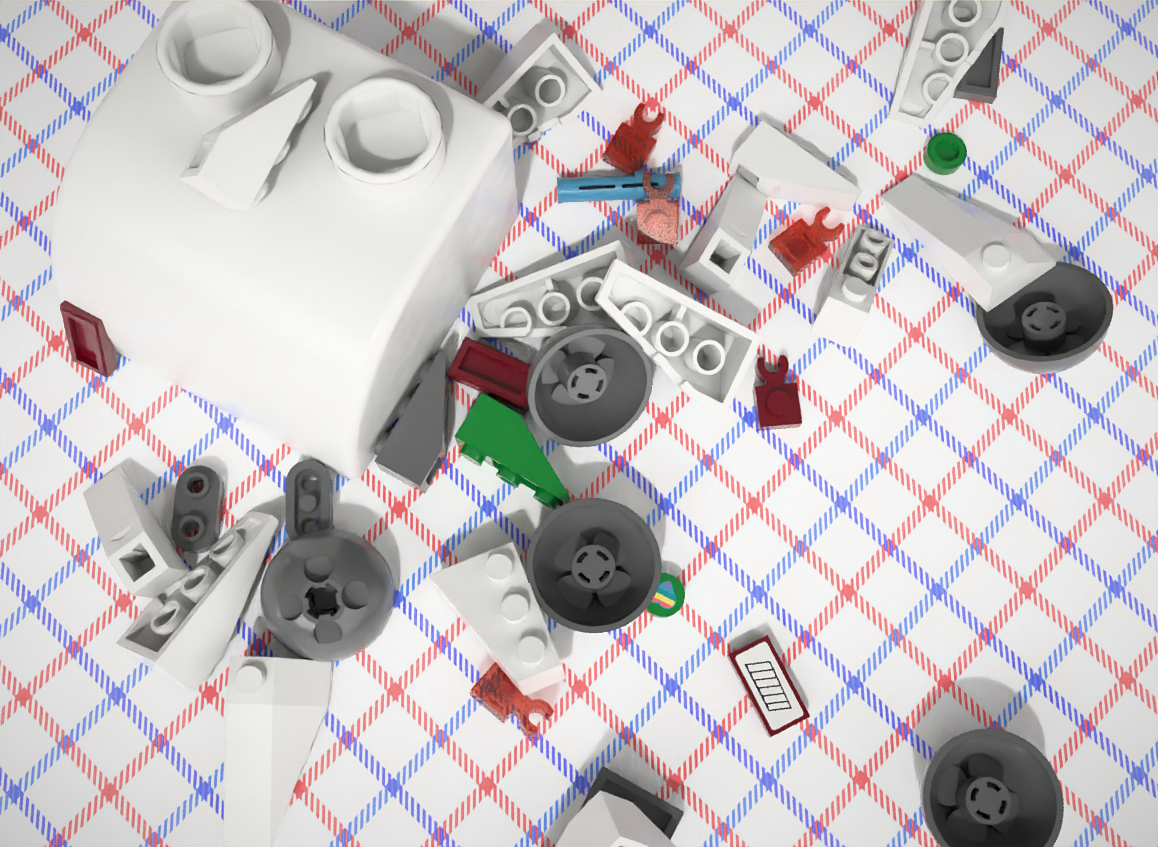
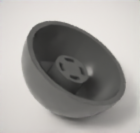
(1049, 321)
(588, 385)
(592, 539)
(342, 574)
(1014, 793)

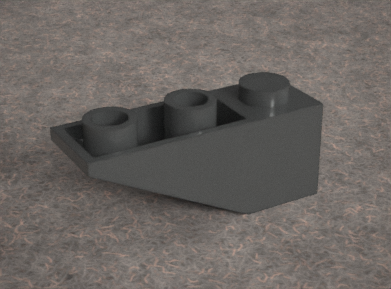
(419, 438)

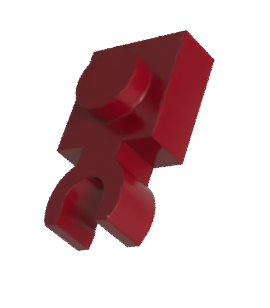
(775, 402)

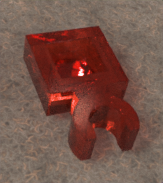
(633, 145)
(657, 216)
(804, 244)
(504, 699)

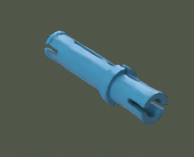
(569, 188)

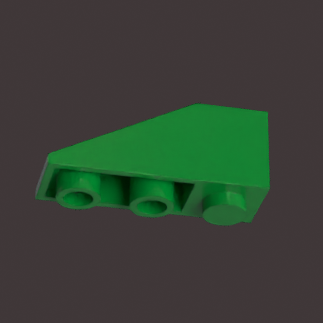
(503, 441)

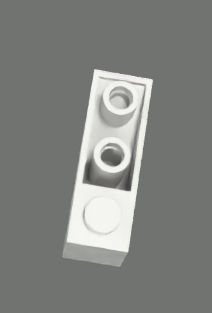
(239, 154)
(789, 172)
(725, 238)
(853, 286)
(132, 537)

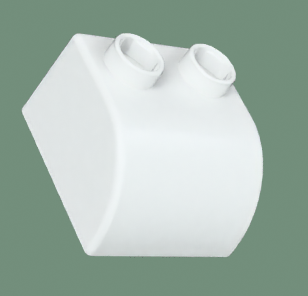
(343, 272)

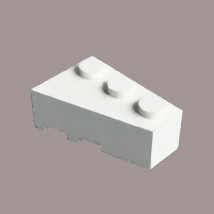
(503, 614)

